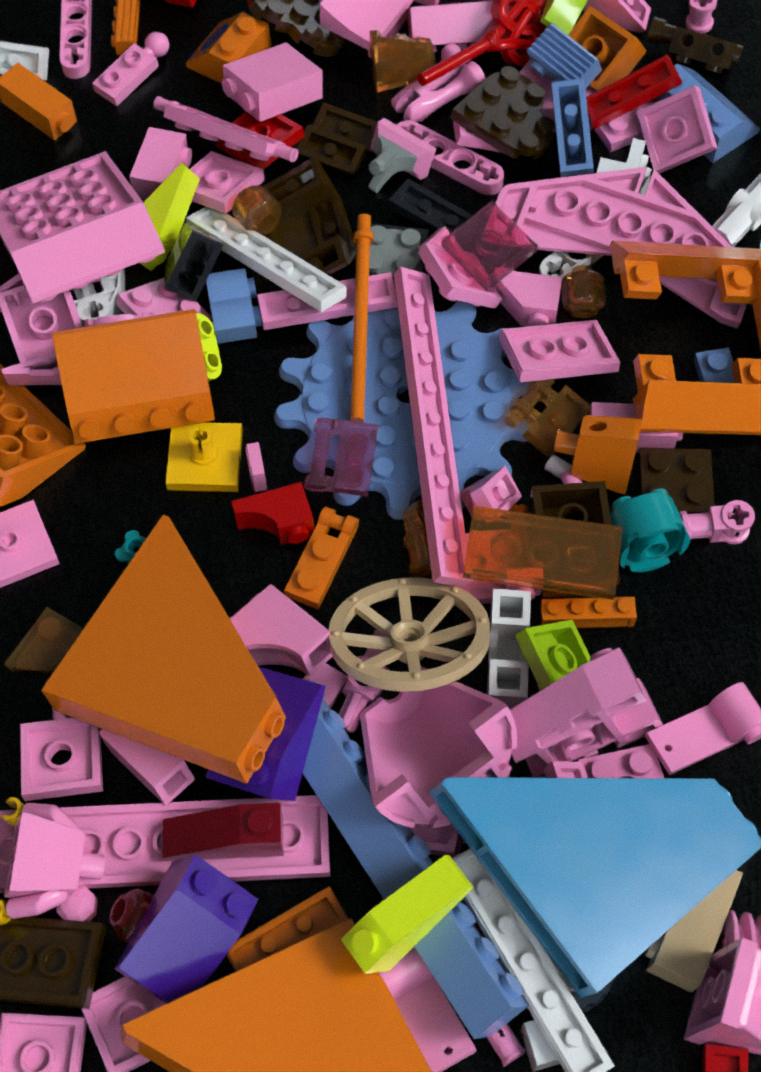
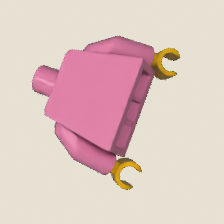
(44, 860)

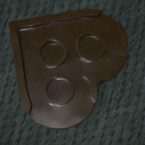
(300, 21)
(507, 114)

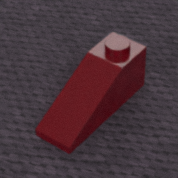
(225, 833)

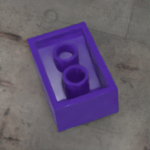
(287, 753)
(186, 929)

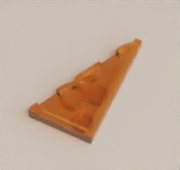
(44, 644)

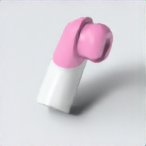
(561, 470)

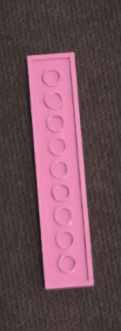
(134, 839)

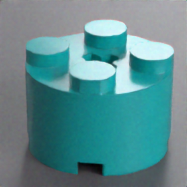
(649, 530)

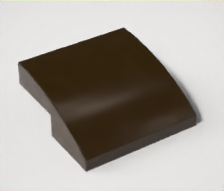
(338, 139)

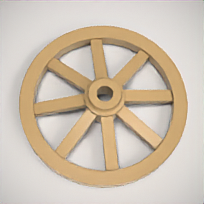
(409, 639)

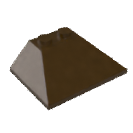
(311, 221)

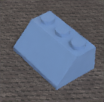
(727, 122)

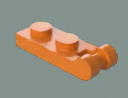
(321, 558)

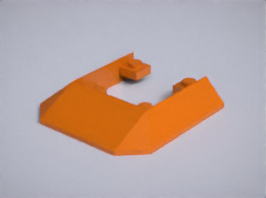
(686, 405)

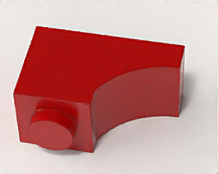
(278, 511)

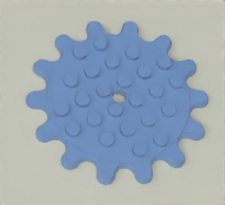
(476, 392)

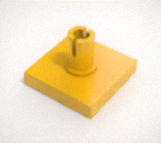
(204, 457)

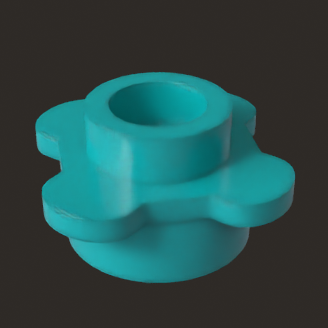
(132, 541)

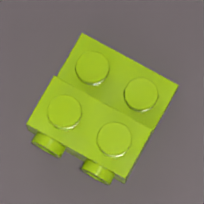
(552, 651)

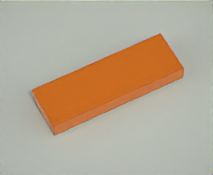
(287, 929)

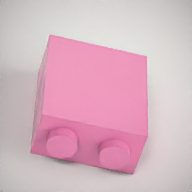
(272, 81)

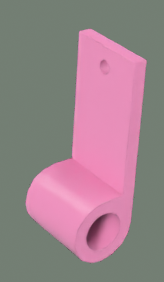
(704, 732)
(428, 1013)

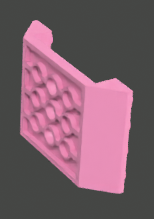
(75, 227)

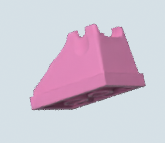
(729, 999)

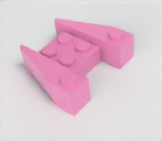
(32, 330)
(584, 713)

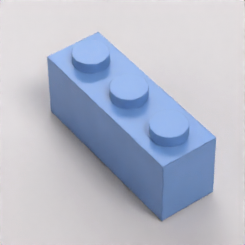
(572, 128)

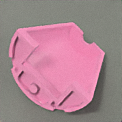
(430, 737)

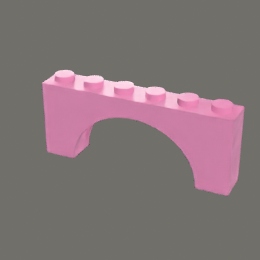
(274, 634)

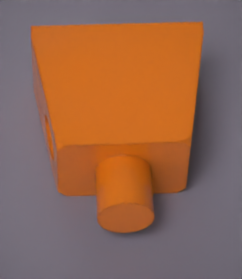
(602, 449)

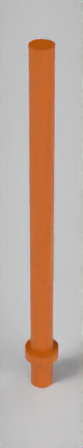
(363, 238)

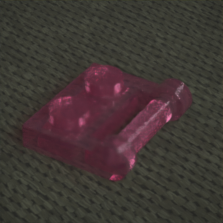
(353, 459)

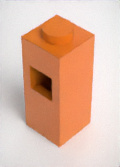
(37, 101)

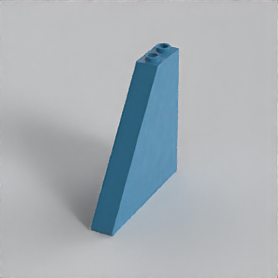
(599, 859)

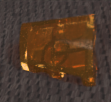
(399, 59)

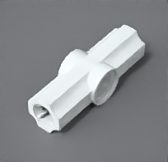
(741, 213)

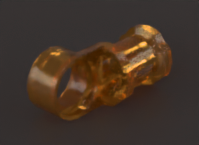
(416, 540)

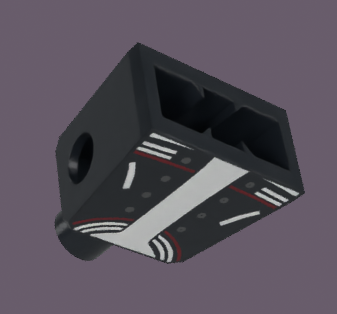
(192, 257)

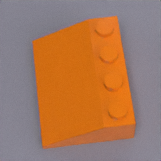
(133, 376)
(31, 442)

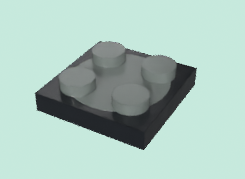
(396, 248)

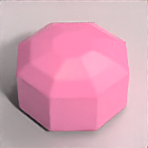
(79, 906)

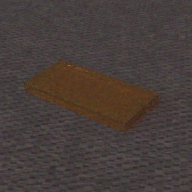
(543, 552)

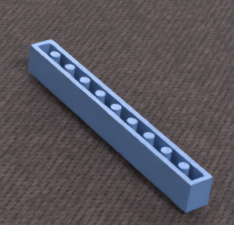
(392, 856)

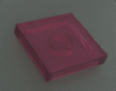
(489, 246)

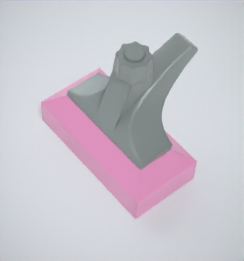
(397, 152)

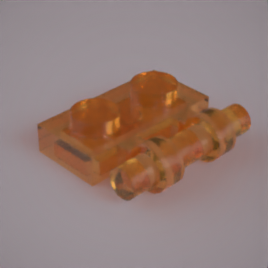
(562, 413)

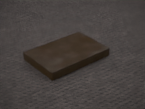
(50, 961)

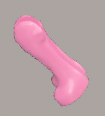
(421, 101)

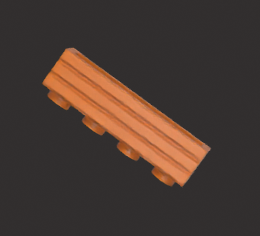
(125, 24)
(590, 611)

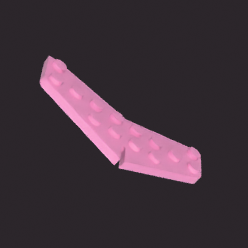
(595, 208)

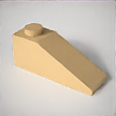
(687, 947)

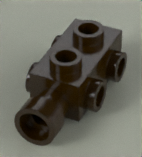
(702, 48)

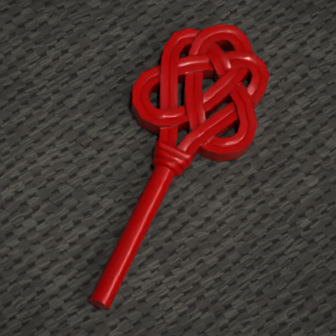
(508, 20)

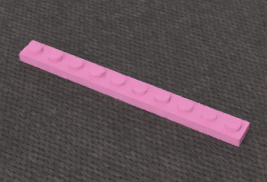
(431, 428)

